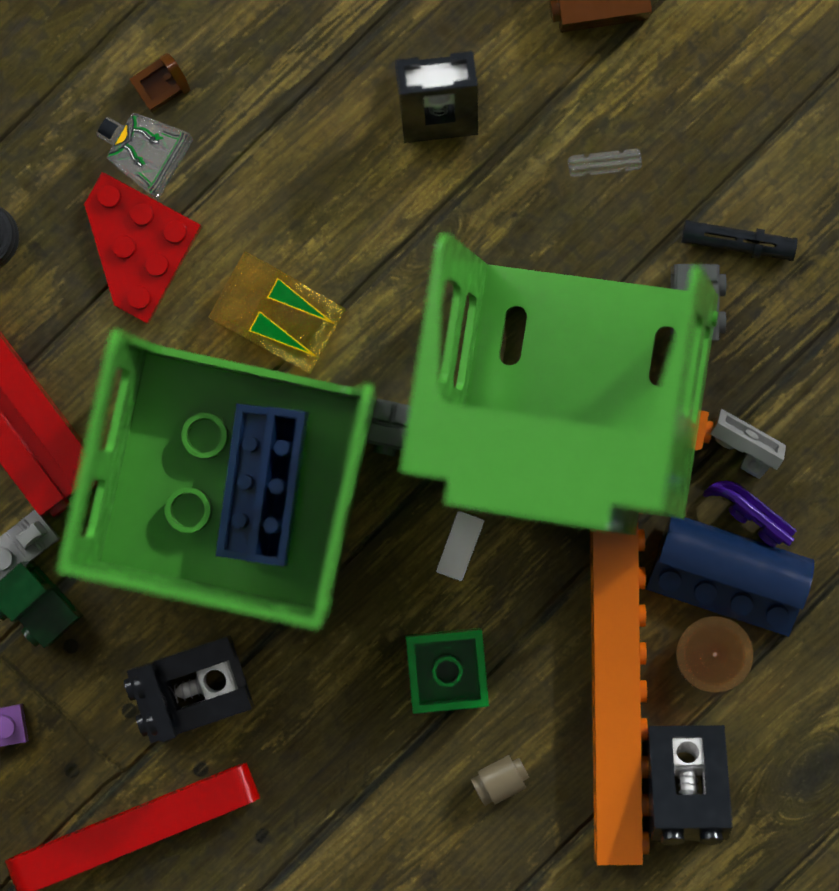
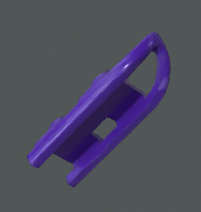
(747, 507)

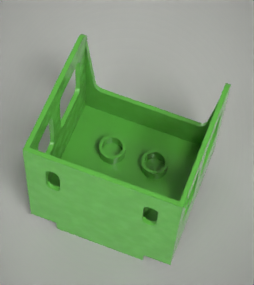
(576, 421)
(167, 479)

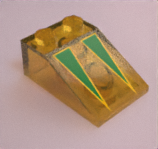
(276, 312)

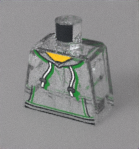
(145, 150)

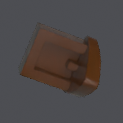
(160, 82)

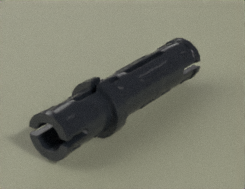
(783, 246)

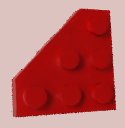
(137, 244)

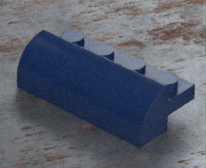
(262, 484)
(731, 575)

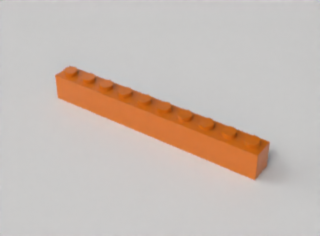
(618, 697)

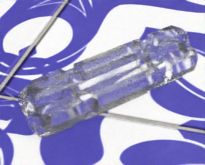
(604, 162)

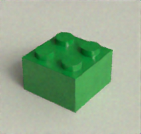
(447, 670)

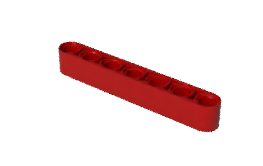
(133, 829)

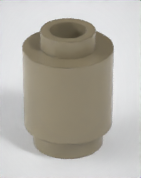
(500, 780)

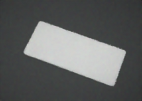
(460, 546)

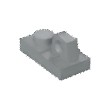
(760, 449)
(25, 541)

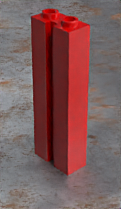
(36, 439)

